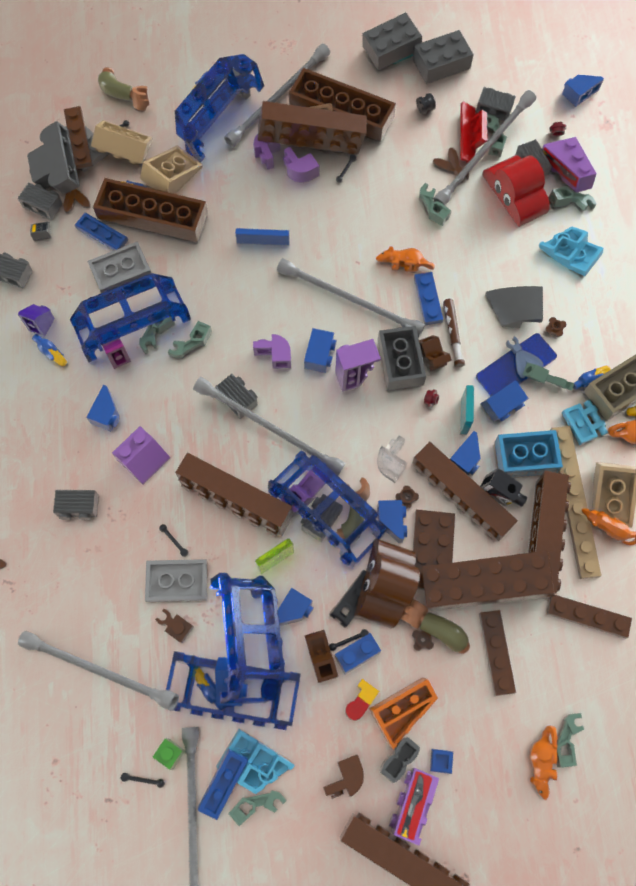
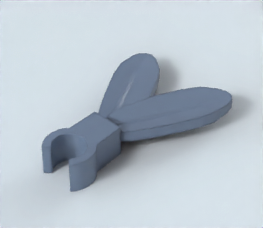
(522, 357)

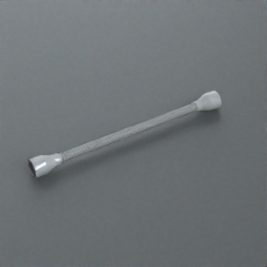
(525, 101)
(235, 135)
(287, 268)
(204, 387)
(165, 698)
(190, 738)

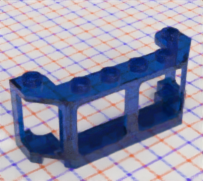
(214, 106)
(132, 320)
(340, 489)
(234, 637)
(198, 662)

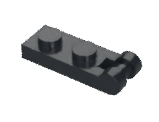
(349, 601)

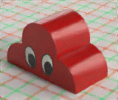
(519, 187)

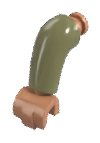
(114, 88)
(354, 518)
(437, 626)

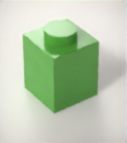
(169, 754)

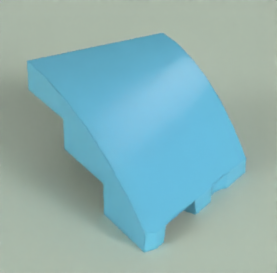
(573, 250)
(263, 763)

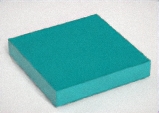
(467, 410)

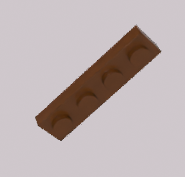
(78, 137)
(589, 616)
(497, 653)

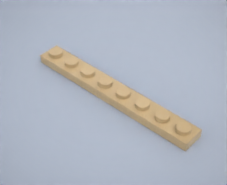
(579, 525)

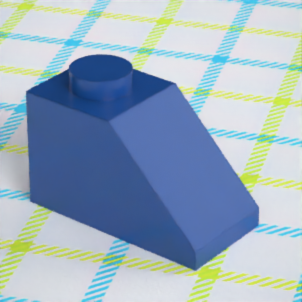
(581, 88)
(104, 411)
(468, 455)
(294, 608)

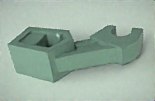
(497, 148)
(563, 196)
(427, 198)
(149, 335)
(185, 347)
(541, 375)
(568, 729)
(259, 800)

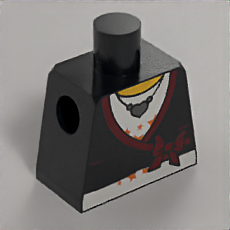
(503, 488)

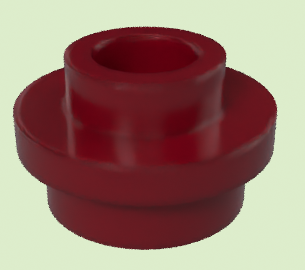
(558, 129)
(431, 398)

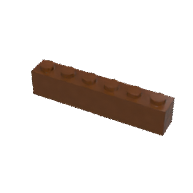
(464, 491)

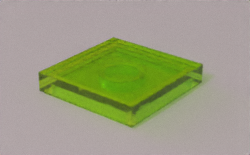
(274, 555)

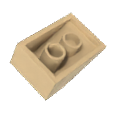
(169, 170)
(615, 491)

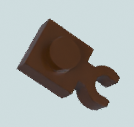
(177, 627)

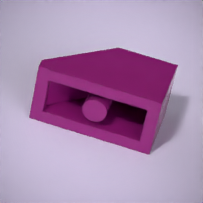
(116, 353)

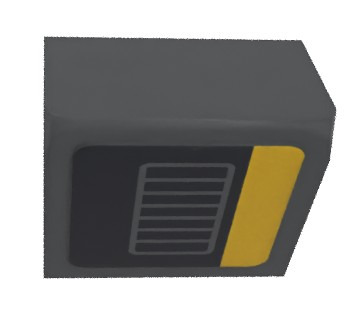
(40, 231)

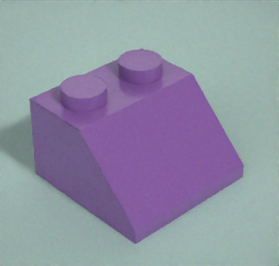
(141, 455)

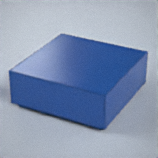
(441, 761)

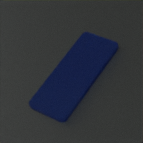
(504, 370)

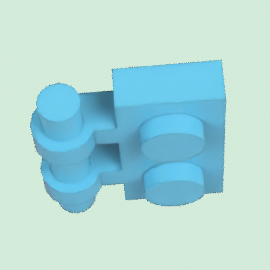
(580, 424)

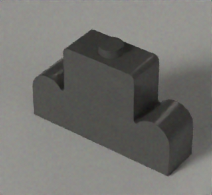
(54, 160)

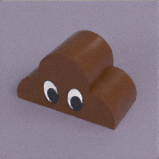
(388, 584)

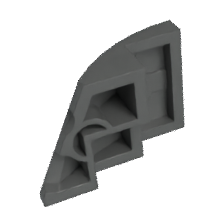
(517, 305)

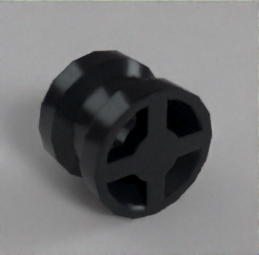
(426, 103)

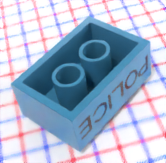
(528, 453)

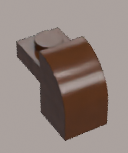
(433, 354)
(321, 656)
(352, 778)

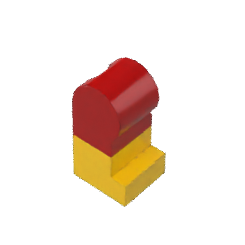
(358, 707)

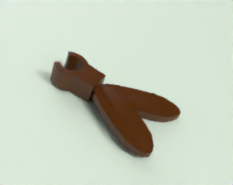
(452, 165)
(71, 197)

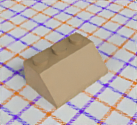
(121, 142)

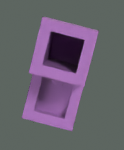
(264, 151)
(300, 169)
(278, 348)
(307, 488)

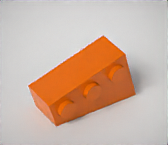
(403, 709)

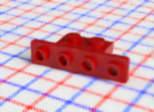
(472, 131)

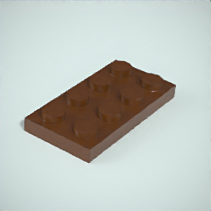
(433, 539)

